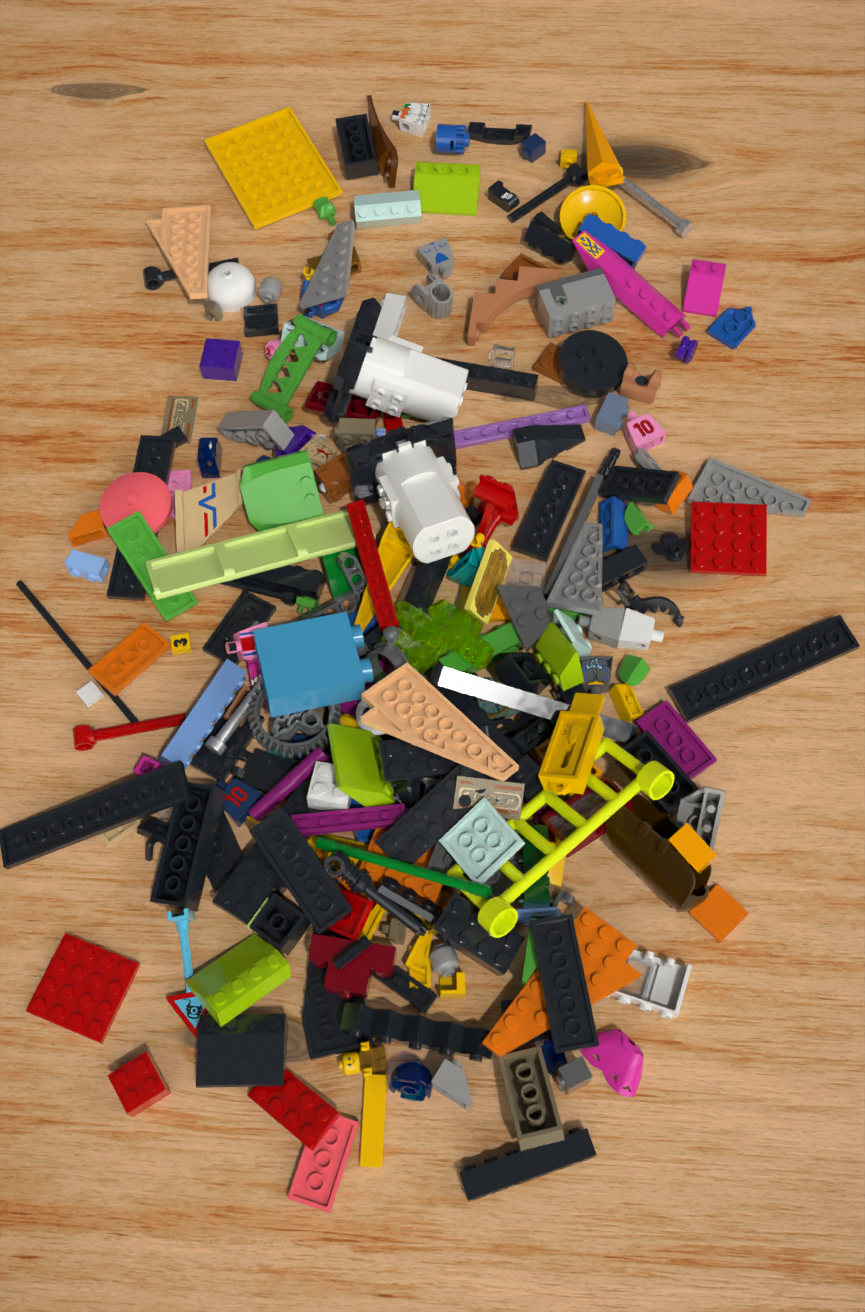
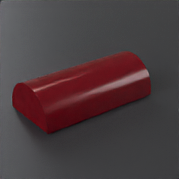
(356, 409)

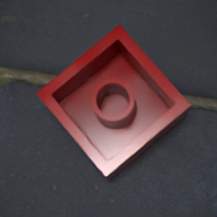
(139, 1084)

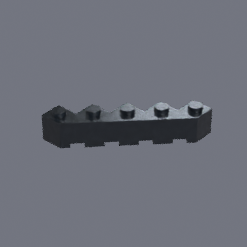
(415, 1031)

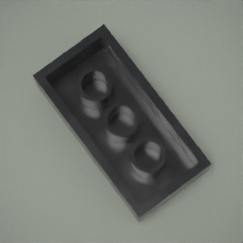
(356, 146)
(648, 749)
(459, 927)

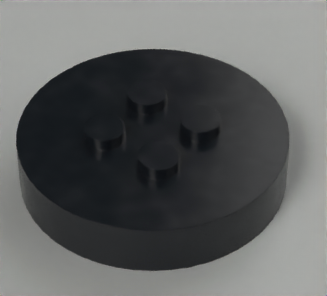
(591, 363)

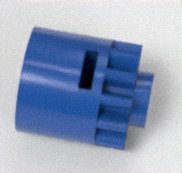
(452, 138)

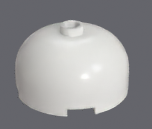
(231, 286)

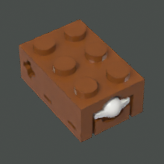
(334, 479)

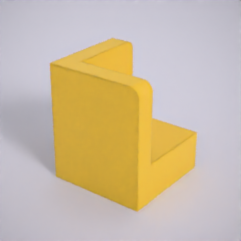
(453, 986)

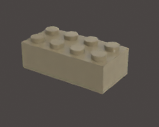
(531, 1098)

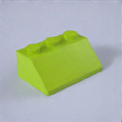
(559, 658)

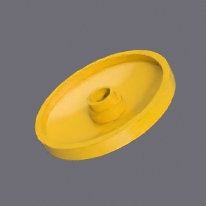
(595, 201)

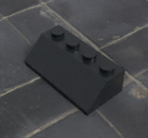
(423, 583)

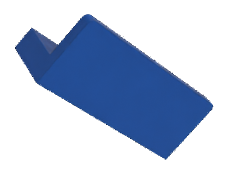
(614, 525)

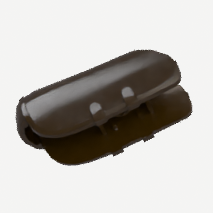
(644, 844)

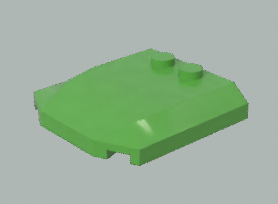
(280, 491)

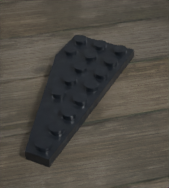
(324, 1014)

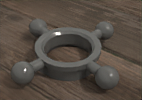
(387, 649)

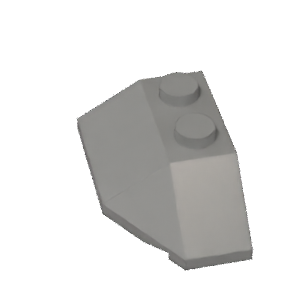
(702, 812)

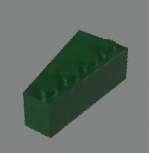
(538, 893)

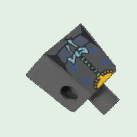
(596, 673)

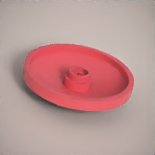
(137, 493)

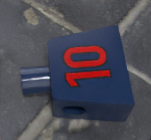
(238, 800)

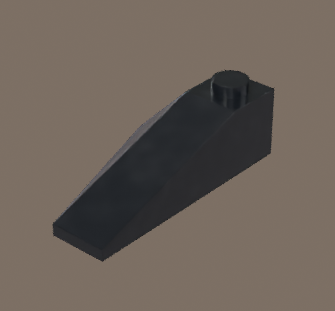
(541, 442)

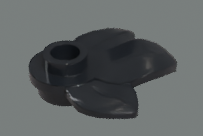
(672, 546)

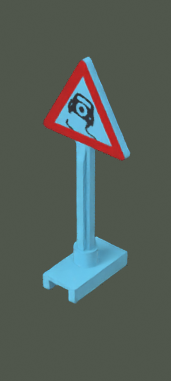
(186, 1004)

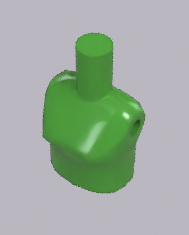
(325, 210)

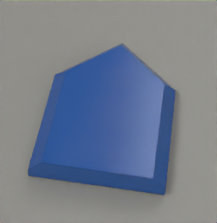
(733, 326)

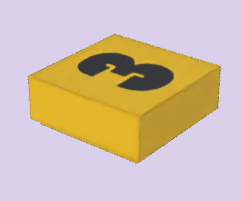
(181, 643)

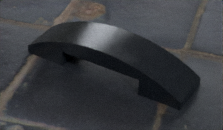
(499, 136)

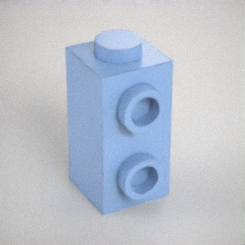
(87, 566)

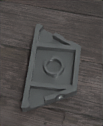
(527, 611)

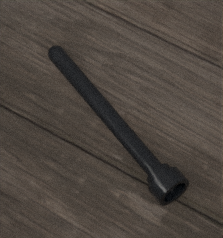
(288, 597)

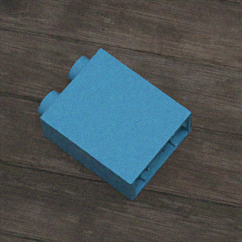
(311, 663)

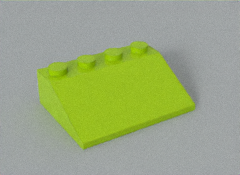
(448, 188)
(359, 765)
(239, 978)

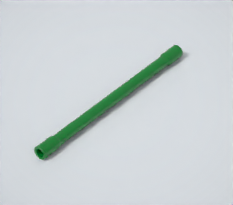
(472, 887)

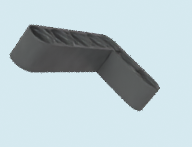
(352, 594)

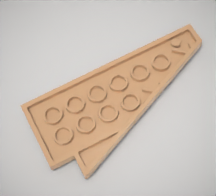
(185, 242)
(419, 714)

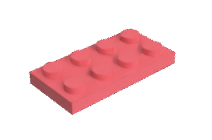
(323, 1168)

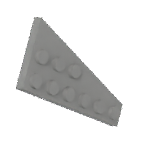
(334, 269)
(731, 485)
(580, 579)

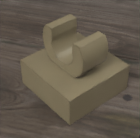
(395, 931)

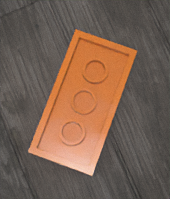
(129, 658)

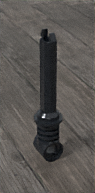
(362, 883)

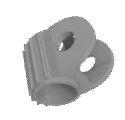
(438, 304)

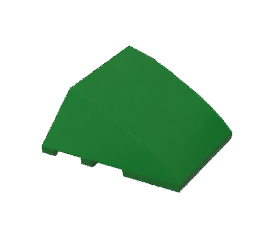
(336, 580)

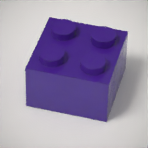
(221, 359)

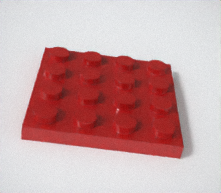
(728, 538)
(83, 988)

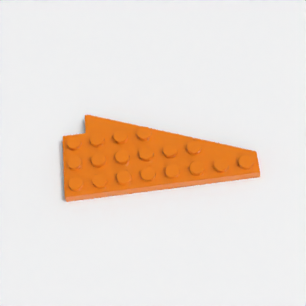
(605, 971)

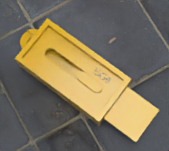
(573, 746)

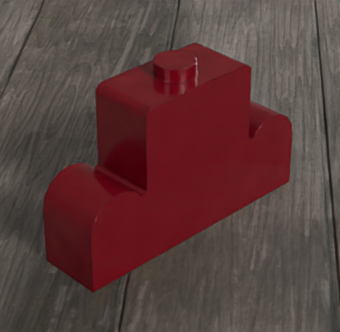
(355, 976)

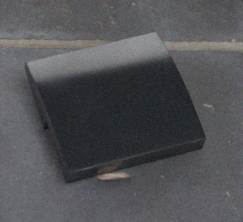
(261, 320)

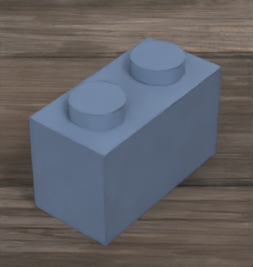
(611, 414)

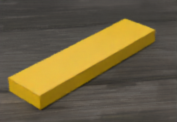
(373, 1121)

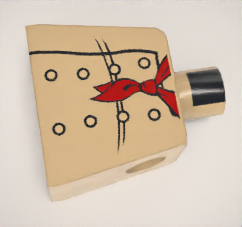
(319, 452)

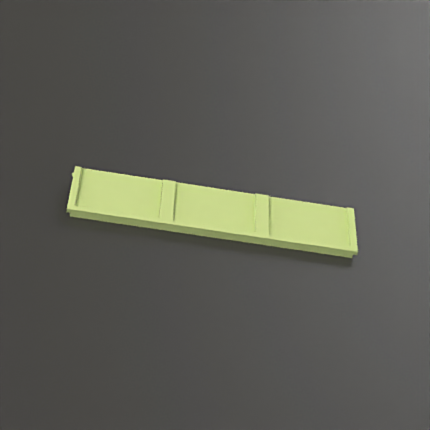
(251, 554)

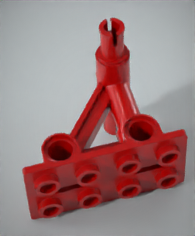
(496, 504)

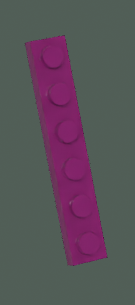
(349, 819)

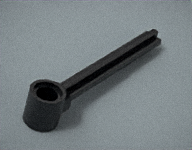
(574, 176)
(154, 277)

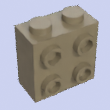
(354, 431)

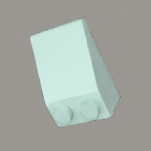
(572, 632)

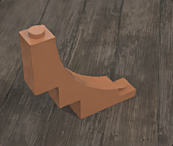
(489, 305)

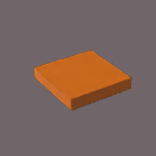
(719, 913)

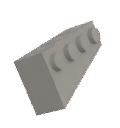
(256, 428)

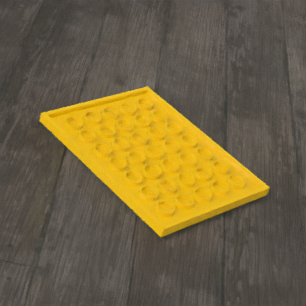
(272, 167)

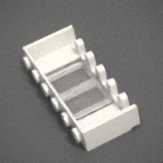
(658, 988)

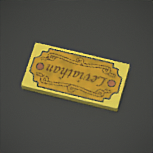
(489, 575)

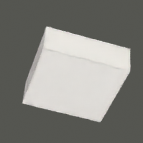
(90, 694)

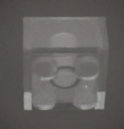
(527, 573)

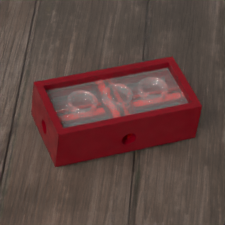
(586, 806)

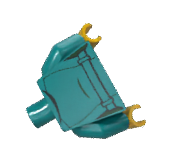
(466, 568)

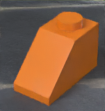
(87, 529)

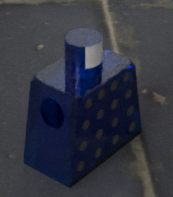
(211, 451)

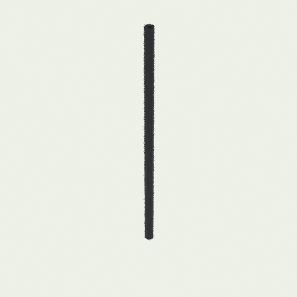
(72, 646)

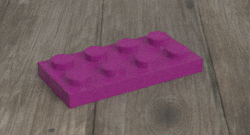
(677, 739)

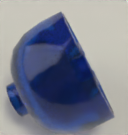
(411, 1080)

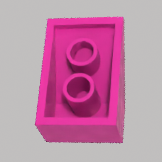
(704, 288)

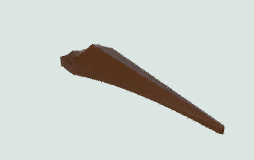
(385, 151)

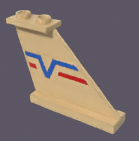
(205, 509)

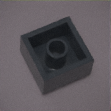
(523, 673)
(281, 924)

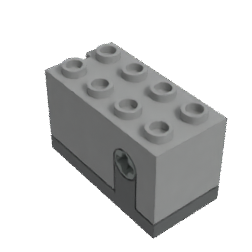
(575, 303)

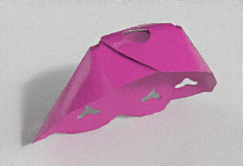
(617, 1057)

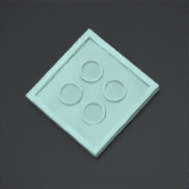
(482, 841)

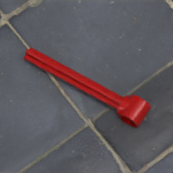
(86, 737)

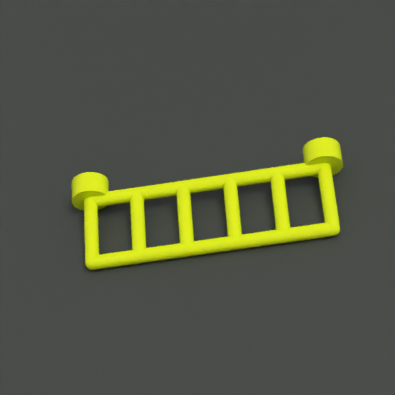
(652, 779)

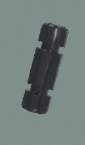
(609, 462)
(352, 952)

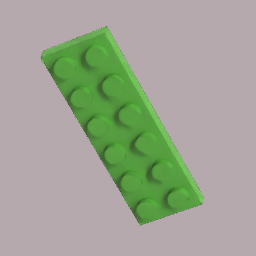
(139, 545)

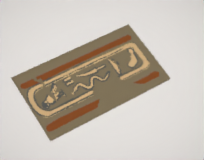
(180, 412)
(508, 793)

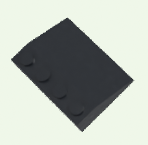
(242, 1052)

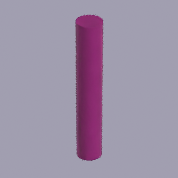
(287, 784)

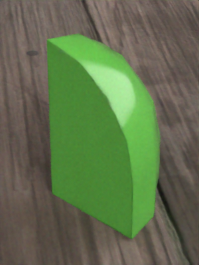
(636, 519)
(633, 670)

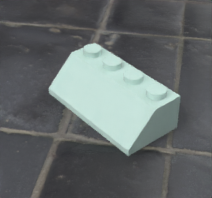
(387, 209)

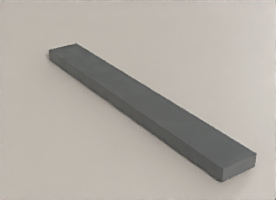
(582, 517)

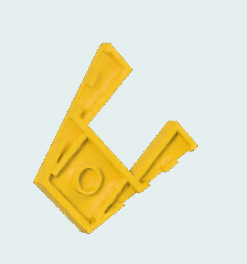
(419, 955)

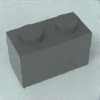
(573, 1076)

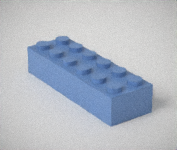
(207, 710)

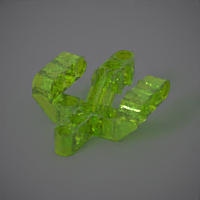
(443, 630)

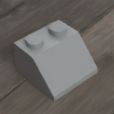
(452, 1083)

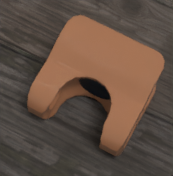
(638, 385)

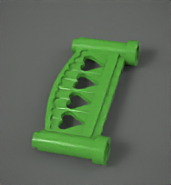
(315, 336)

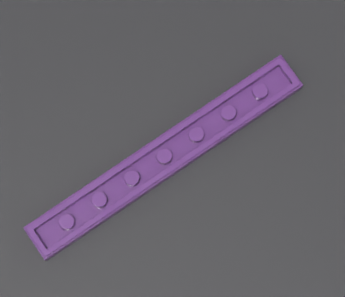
(503, 429)

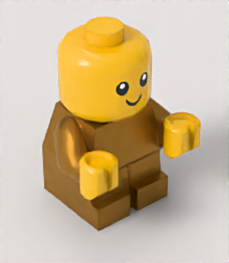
(366, 1061)

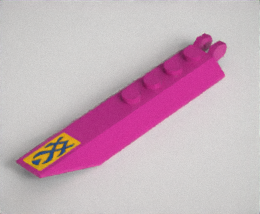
(631, 287)

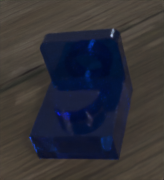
(552, 1060)

